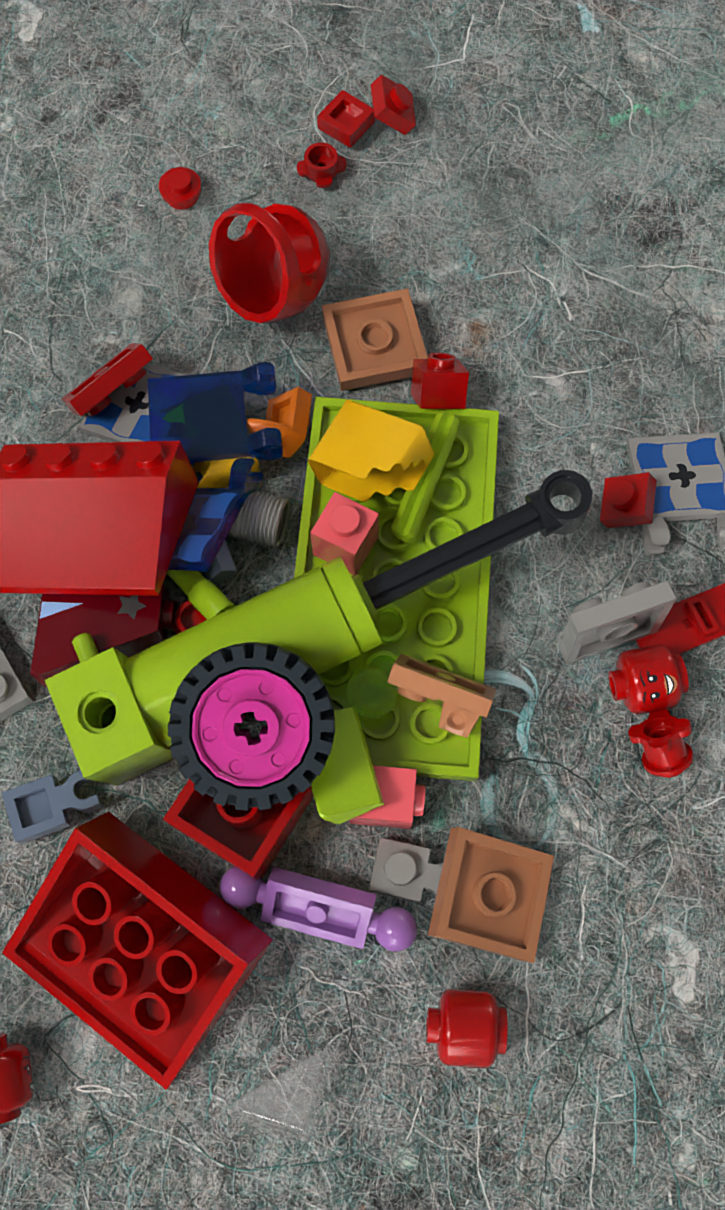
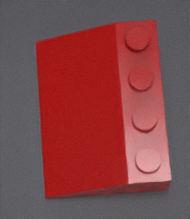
(91, 516)
(135, 946)

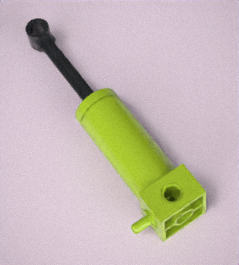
(121, 704)

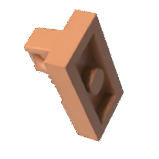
(461, 697)

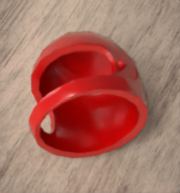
(273, 266)

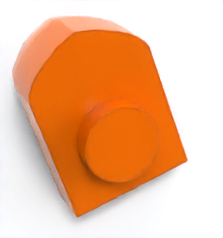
(290, 415)

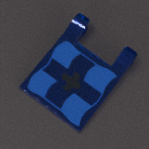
(212, 517)

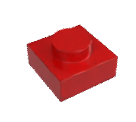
(393, 104)
(346, 118)
(628, 500)

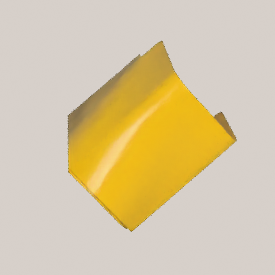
(370, 453)

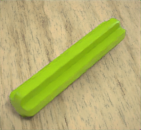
(416, 502)

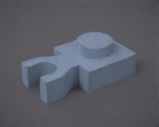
(44, 806)

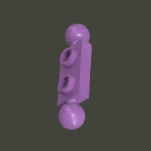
(320, 908)

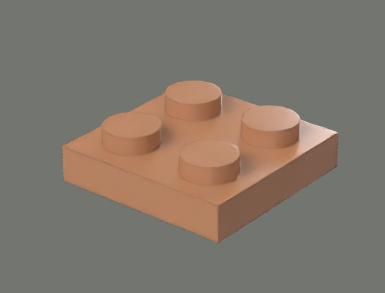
(373, 338)
(491, 895)

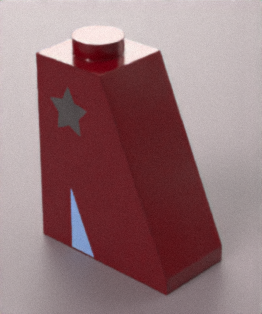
(114, 621)

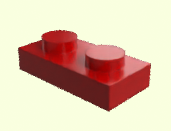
(124, 369)

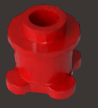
(663, 743)

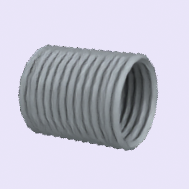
(262, 519)

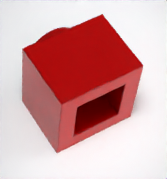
(439, 382)

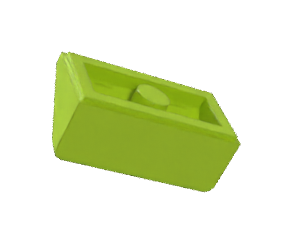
(348, 779)

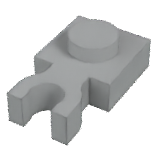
(404, 871)

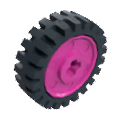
(228, 759)

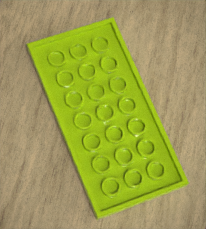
(436, 623)

